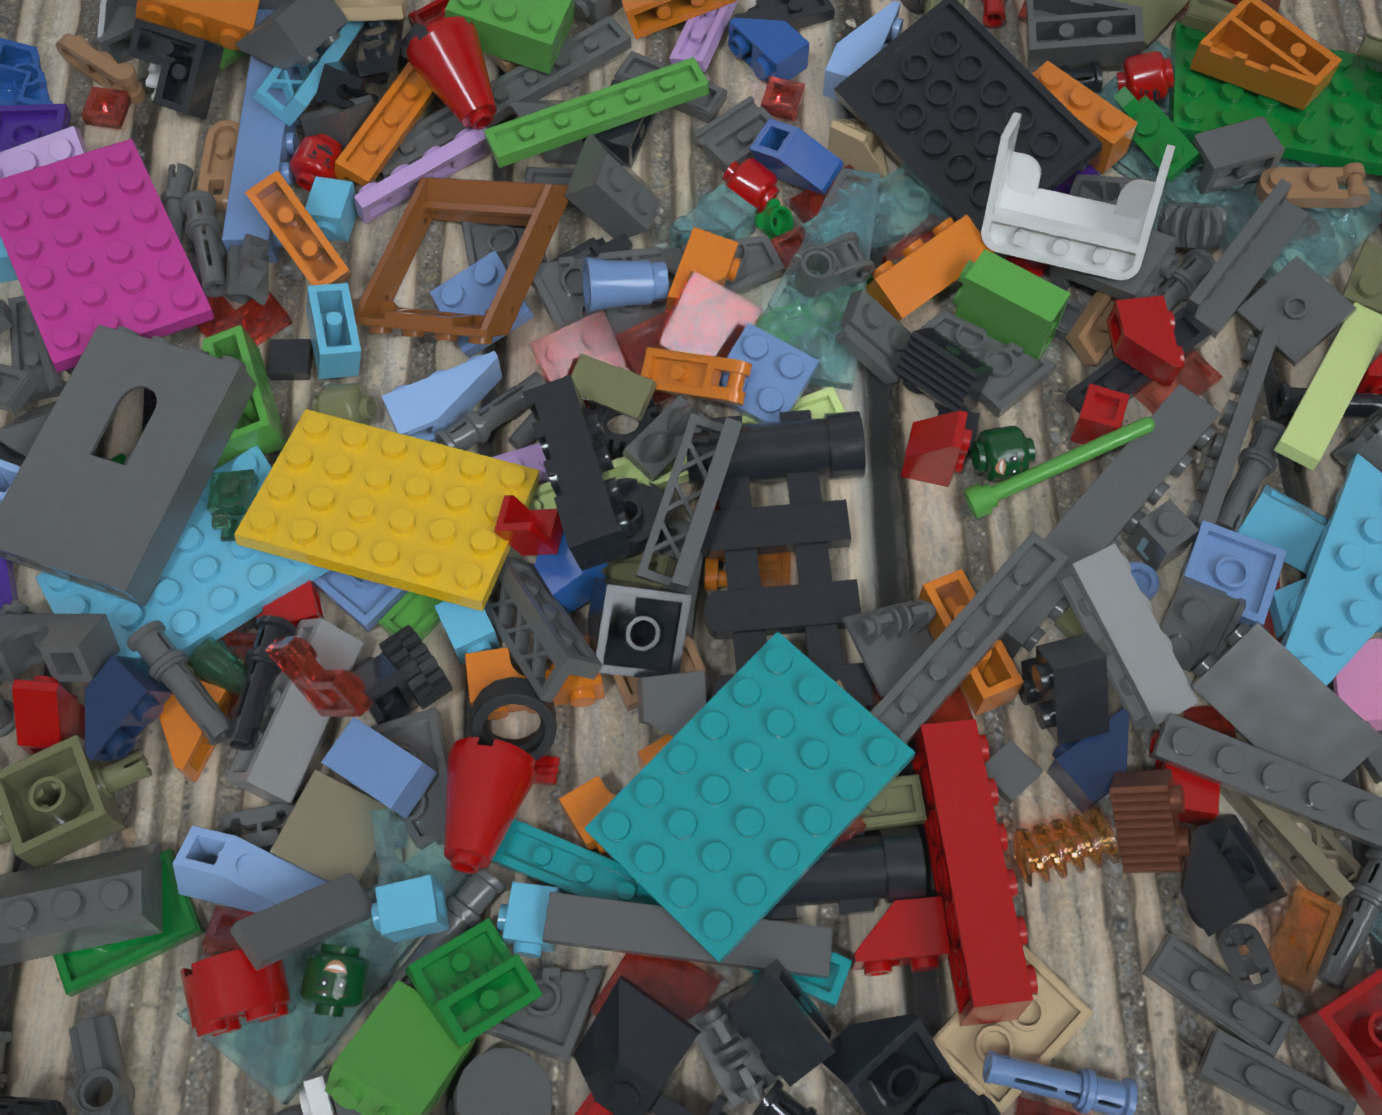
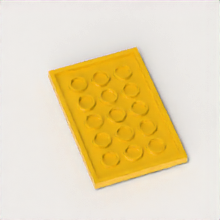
(387, 509)

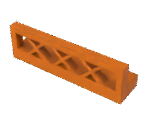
(384, 128)

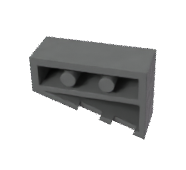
(1082, 32)

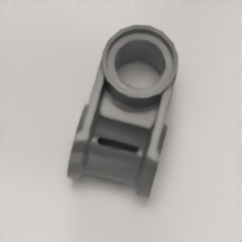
(839, 263)

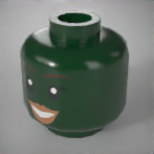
(1002, 453)
(334, 979)

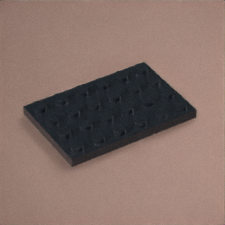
(944, 101)

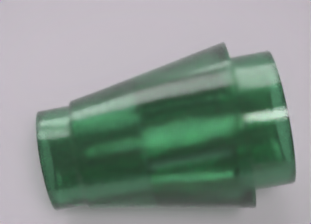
(219, 665)

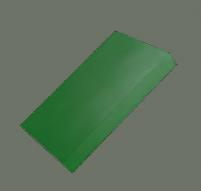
(94, 965)

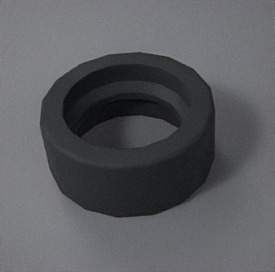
(519, 692)

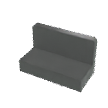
(1237, 154)

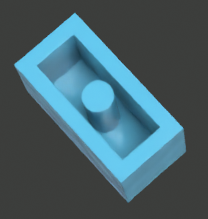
(333, 331)

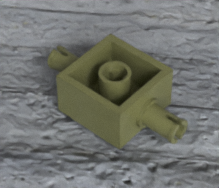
(62, 800)

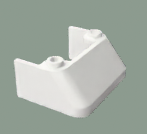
(1065, 227)

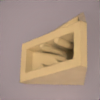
(857, 146)

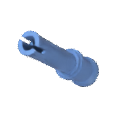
(1080, 1088)

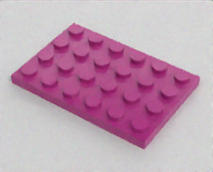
(97, 251)

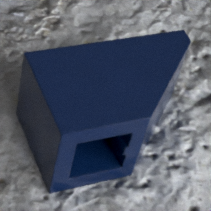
(120, 706)
(1088, 767)

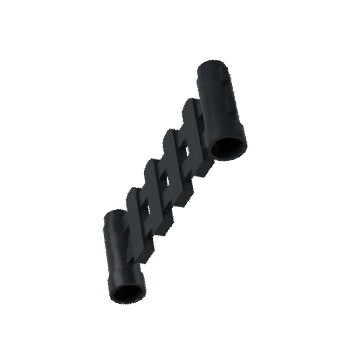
(800, 452)

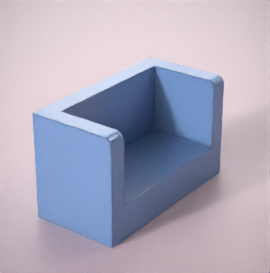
(379, 767)

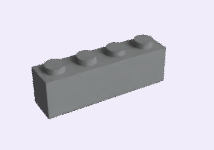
(1124, 628)
(291, 725)

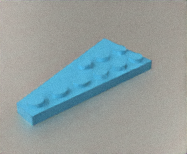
(1344, 579)

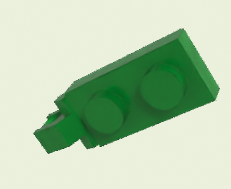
(1155, 132)

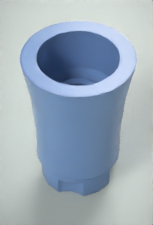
(622, 283)

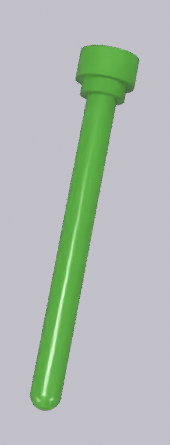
(985, 497)

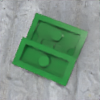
(473, 983)

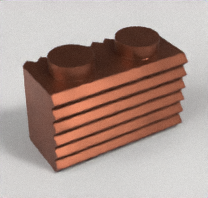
(1149, 822)

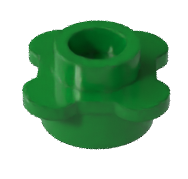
(774, 219)

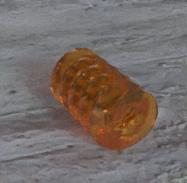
(1064, 844)

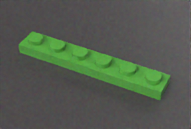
(596, 112)

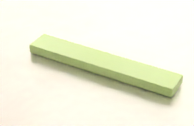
(1331, 388)

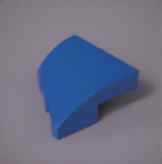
(21, 75)

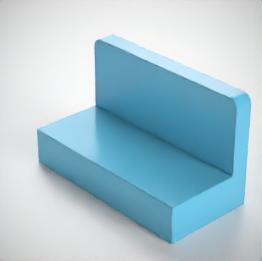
(1285, 525)

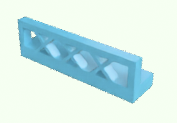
(310, 80)

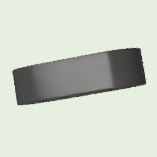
(259, 820)
(1254, 962)

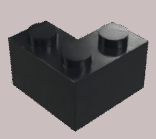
(186, 64)
(1068, 688)

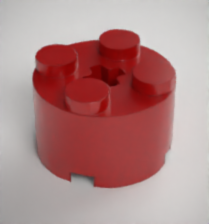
(230, 989)

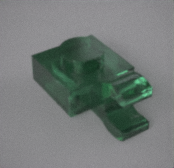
(230, 498)

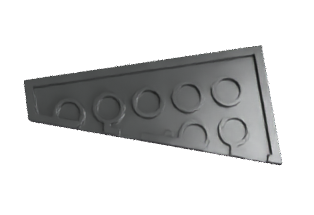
(562, 293)

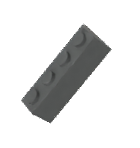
(81, 904)

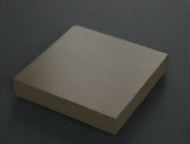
(329, 830)

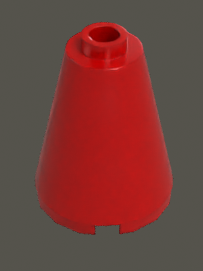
(455, 69)
(483, 799)

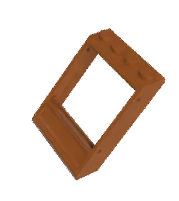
(459, 200)

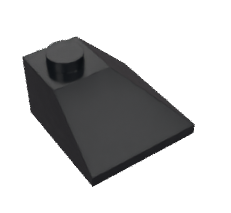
(637, 627)
(1226, 876)
(633, 1050)
(886, 1065)

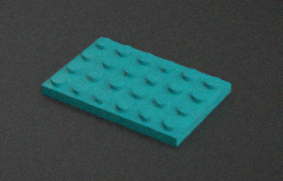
(749, 795)

